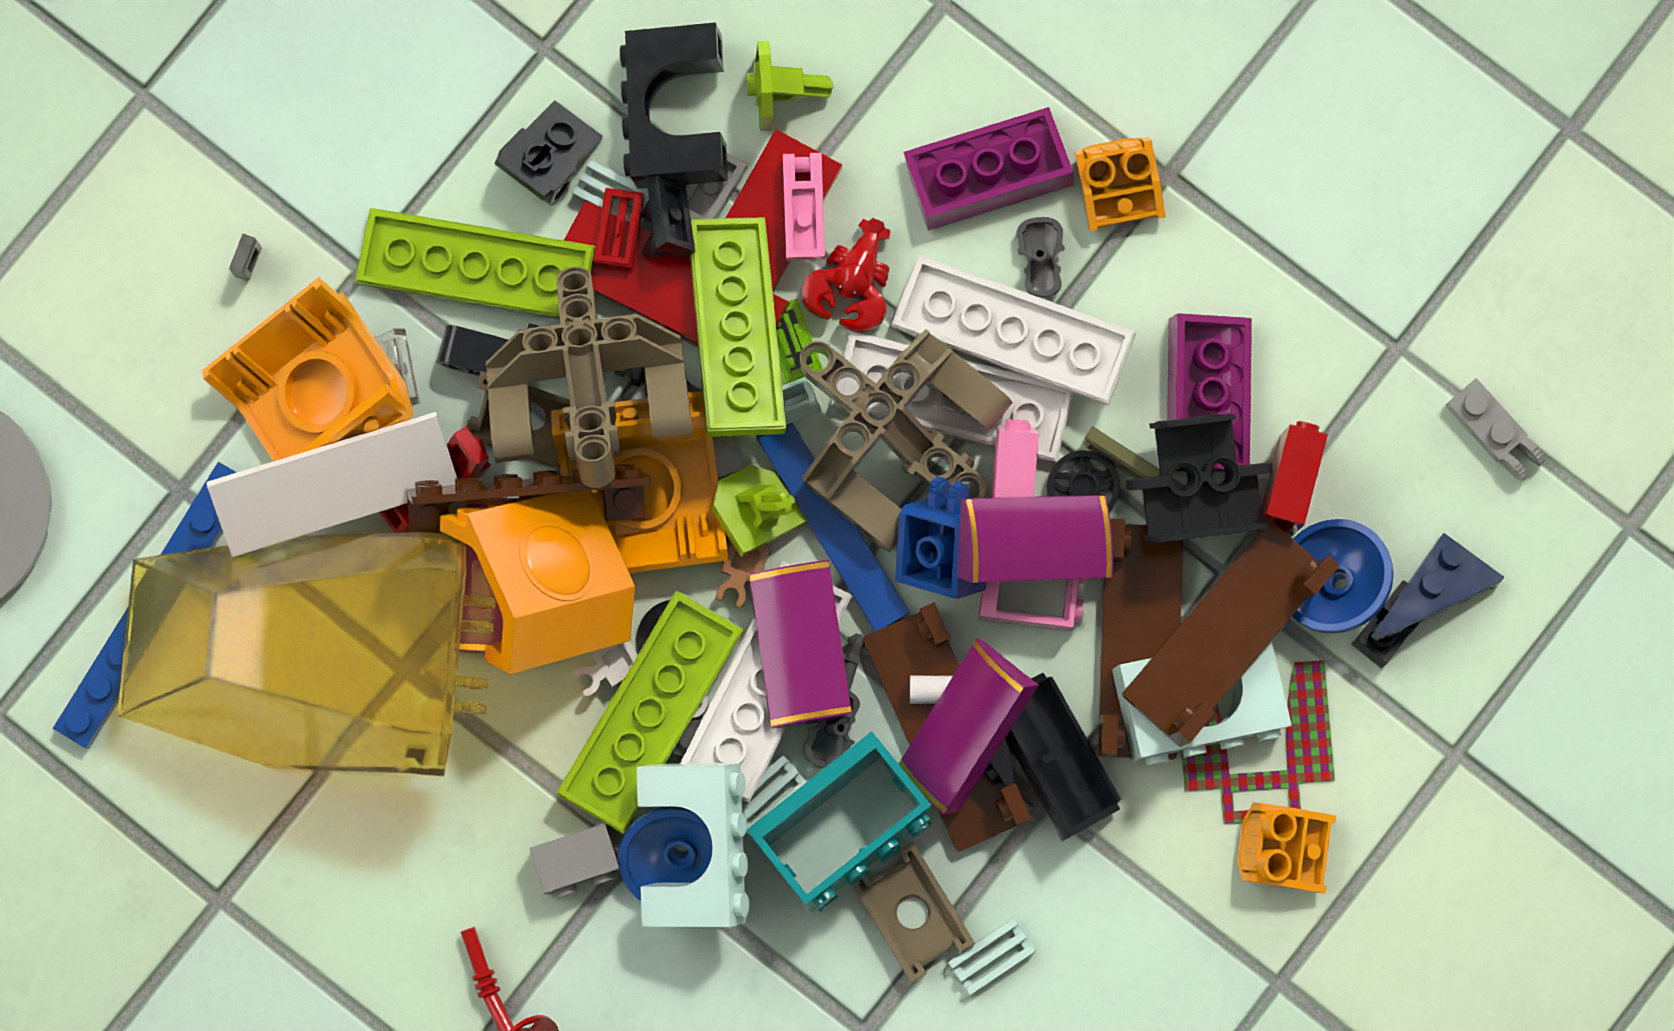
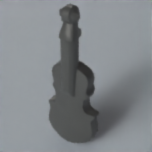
(1040, 243)
(831, 738)

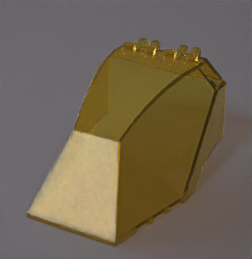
(306, 651)

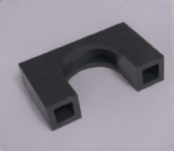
(650, 62)

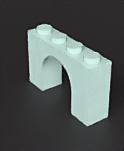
(1256, 710)
(715, 796)

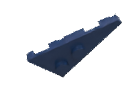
(1442, 580)

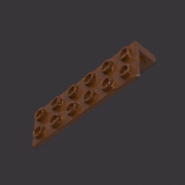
(430, 500)
(1137, 618)
(1226, 633)
(923, 648)

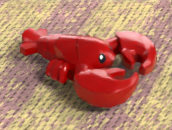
(852, 279)

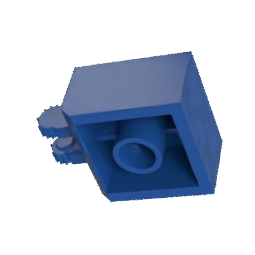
(931, 542)

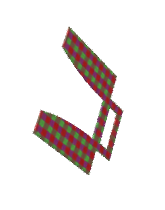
(1306, 745)

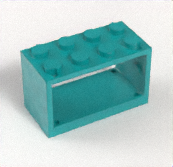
(819, 790)

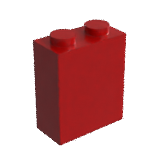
(1293, 476)

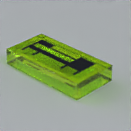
(791, 339)

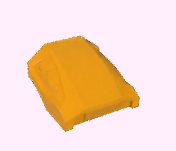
(1119, 182)
(1284, 847)

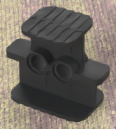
(1202, 505)

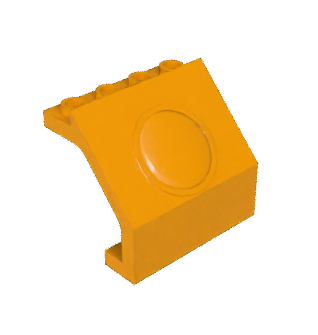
(311, 375)
(679, 500)
(550, 574)

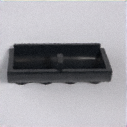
(1061, 762)

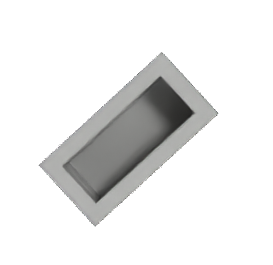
(575, 860)

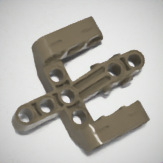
(582, 351)
(928, 363)

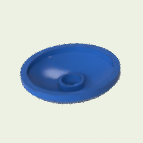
(1364, 565)
(650, 852)

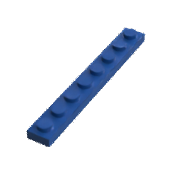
(101, 685)

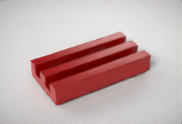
(614, 260)

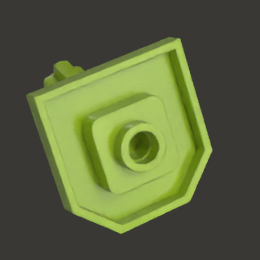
(781, 84)
(755, 508)

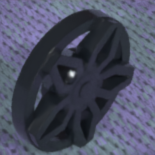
(1084, 481)

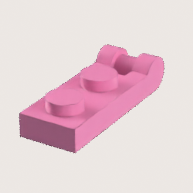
(804, 208)

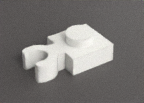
(611, 665)

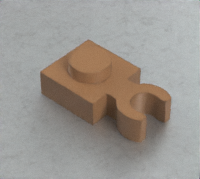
(739, 569)

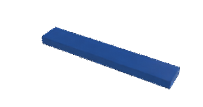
(835, 533)

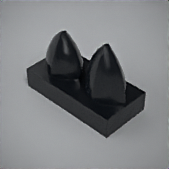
(670, 218)

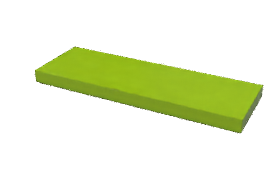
(466, 262)
(736, 328)
(650, 709)

